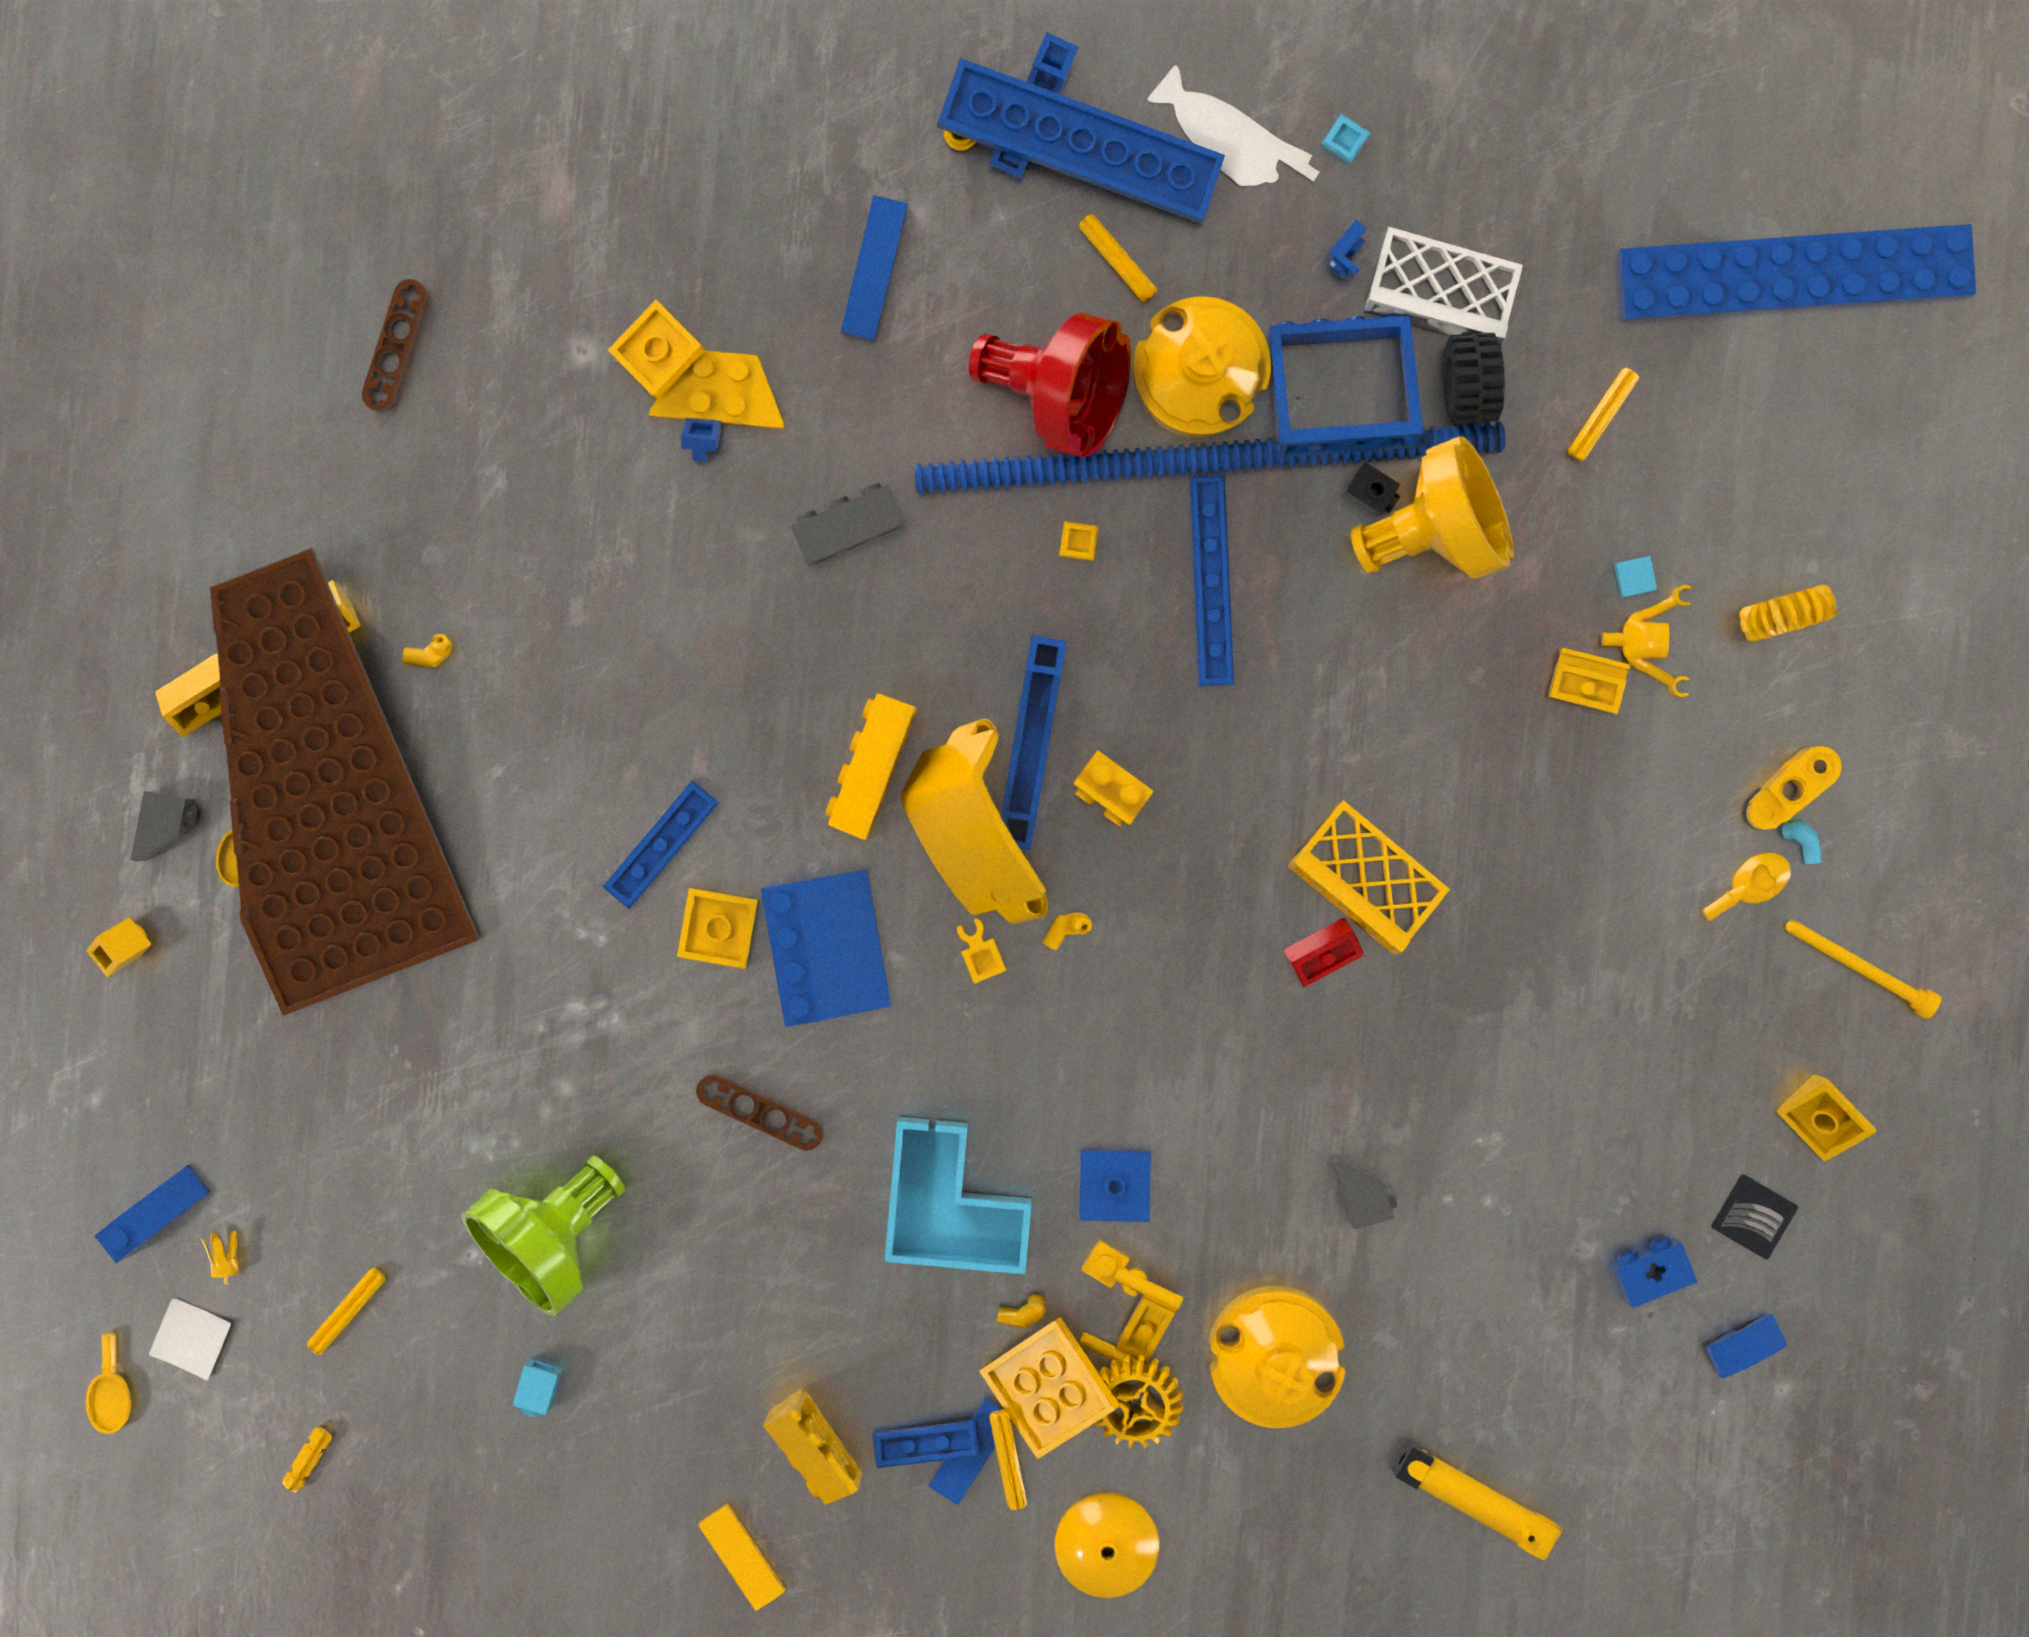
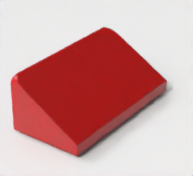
(1324, 952)

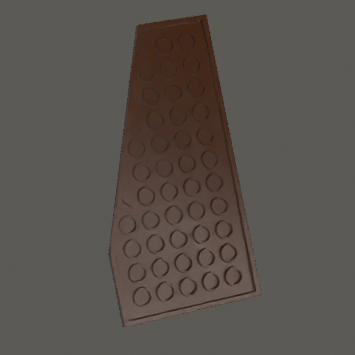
(323, 812)

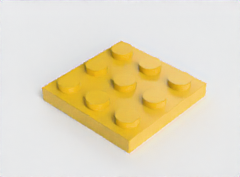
(1049, 1388)

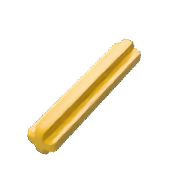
(1117, 258)
(1603, 414)
(346, 1311)
(1008, 1459)

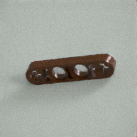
(389, 344)
(757, 1117)

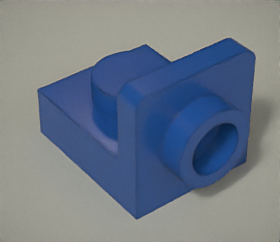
(1347, 244)

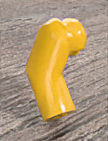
(431, 656)

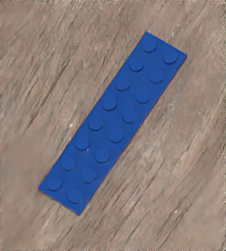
(1080, 140)

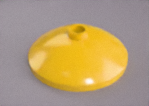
(1106, 1522)

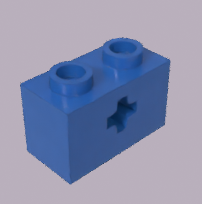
(1671, 1274)

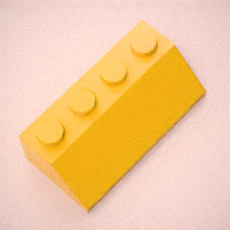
(871, 767)

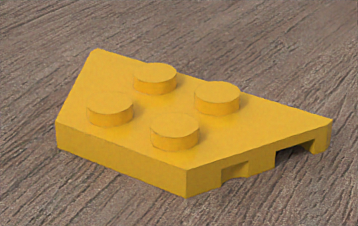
(722, 389)

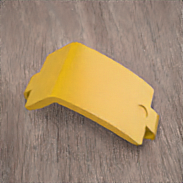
(965, 831)

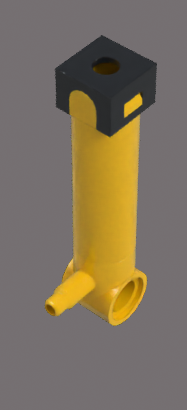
(1525, 1527)

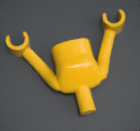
(1649, 640)

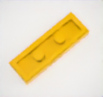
(741, 1556)

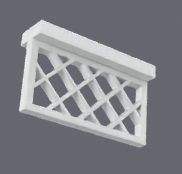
(1428, 313)

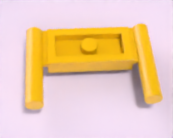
(1145, 1325)

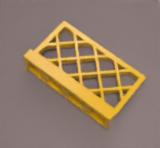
(1349, 900)

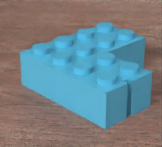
(938, 1222)

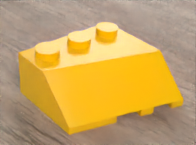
(813, 1448)

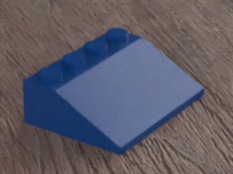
(825, 947)

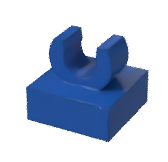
(701, 437)

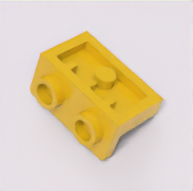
(1112, 788)

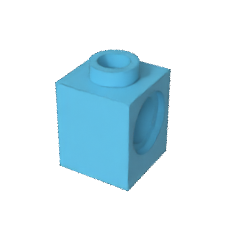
(537, 1388)

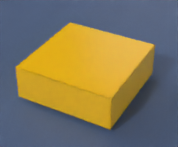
(1078, 541)

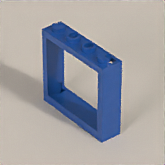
(1352, 437)

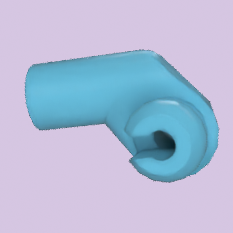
(1805, 835)

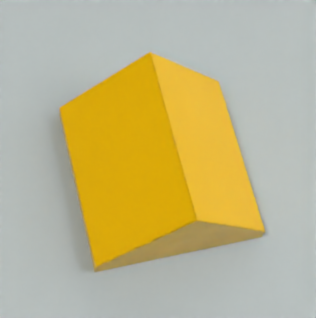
(1824, 1118)

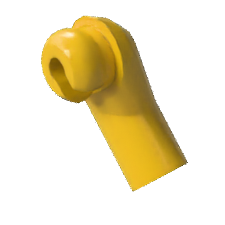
(1067, 925)
(1025, 1315)

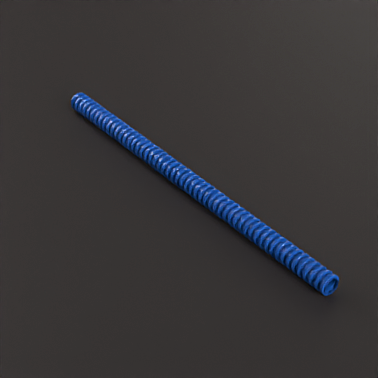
(1173, 461)

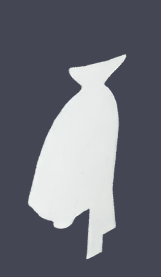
(1218, 126)

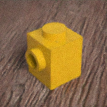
(118, 947)

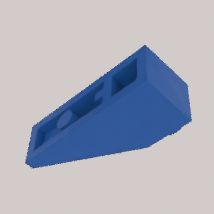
(151, 1214)

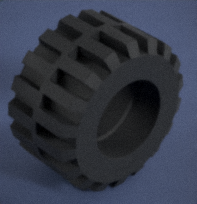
(1474, 378)

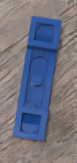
(1048, 72)

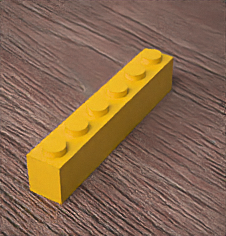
(195, 695)

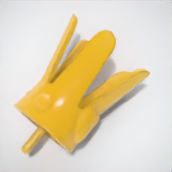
(220, 1264)

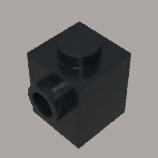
(1373, 490)

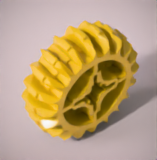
(1788, 613)
(1160, 1416)

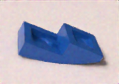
(1746, 1346)

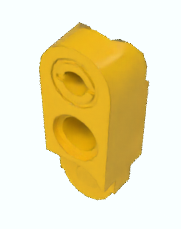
(1772, 808)

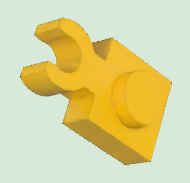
(982, 956)
(1104, 1263)

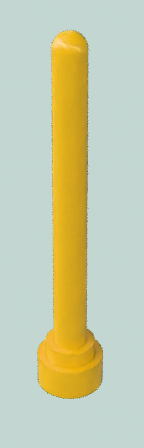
(1923, 1001)

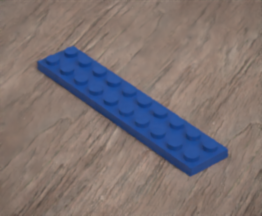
(1797, 272)

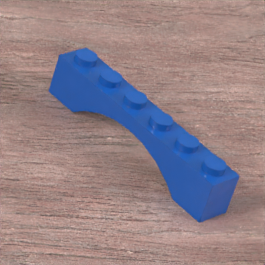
(1032, 738)

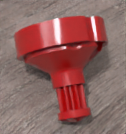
(1072, 382)

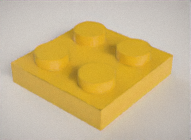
(656, 349)
(717, 928)

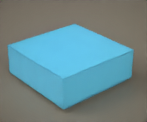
(1345, 139)
(1635, 576)

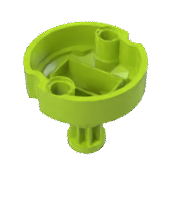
(536, 1239)

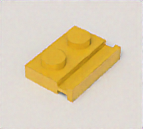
(1589, 680)

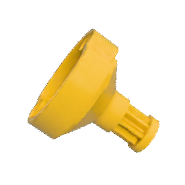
(1204, 365)
(1452, 514)
(1276, 1357)

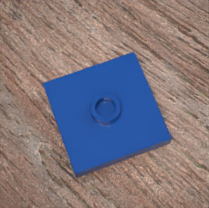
(1115, 1185)

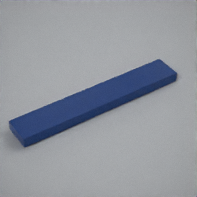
(1211, 580)

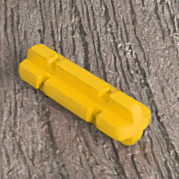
(307, 1459)

